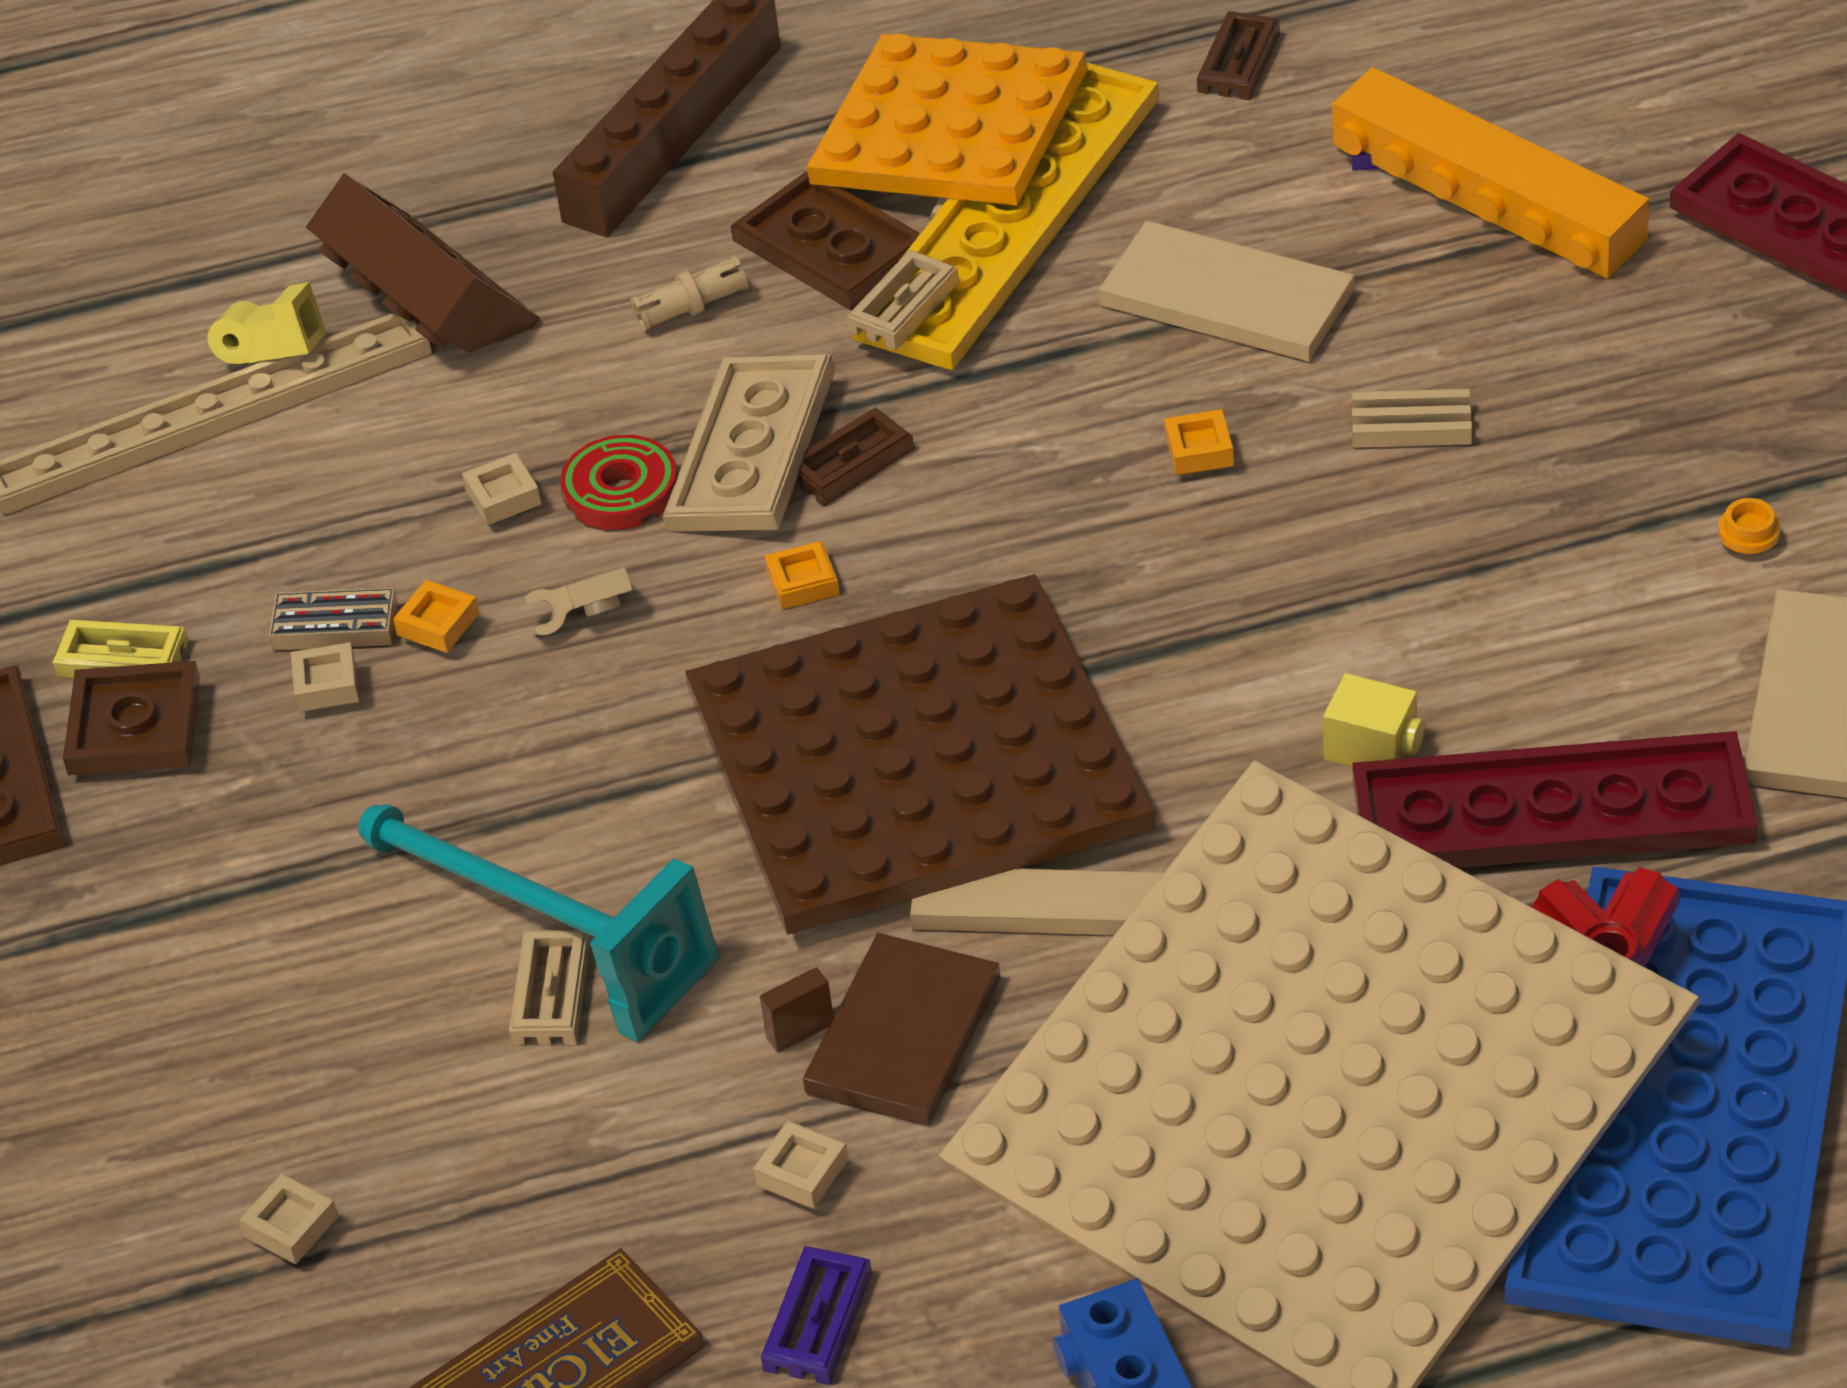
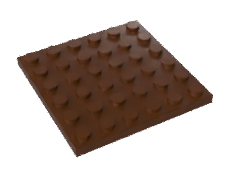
(916, 753)

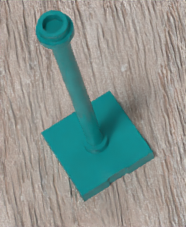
(643, 953)

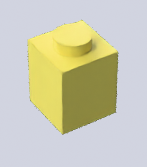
(1371, 722)

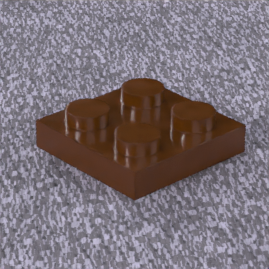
(131, 718)

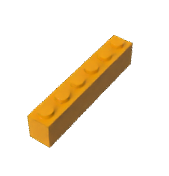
(1491, 172)

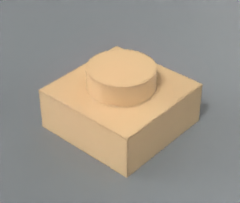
(501, 488)
(324, 677)
(800, 1164)
(288, 1218)

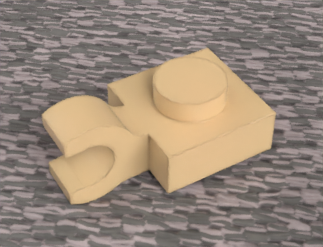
(593, 593)

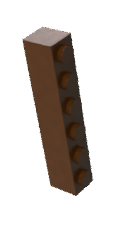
(665, 113)

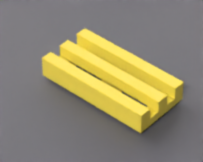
(121, 646)

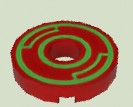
(612, 458)

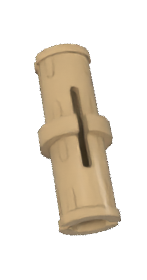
(689, 293)

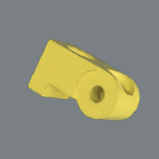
(268, 331)

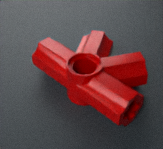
(1631, 920)

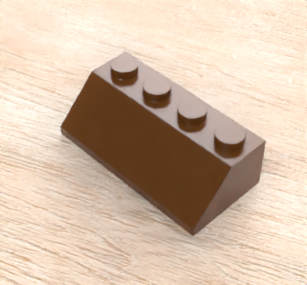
(415, 270)

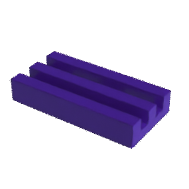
(802, 1359)

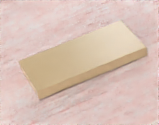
(1227, 290)
(749, 443)
(1802, 698)

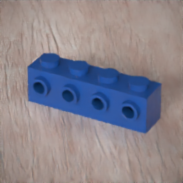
(1116, 1341)

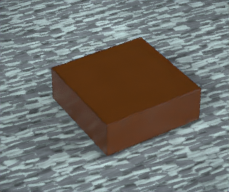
(797, 1009)

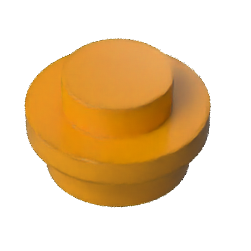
(1749, 526)

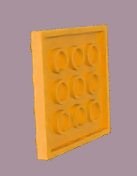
(948, 118)

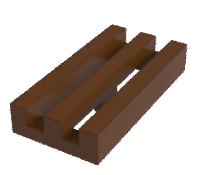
(1230, 78)
(855, 461)

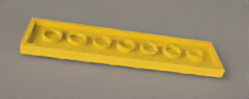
(1001, 242)

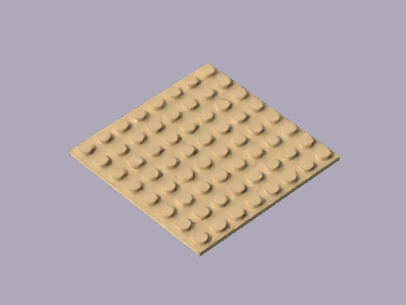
(1319, 1087)

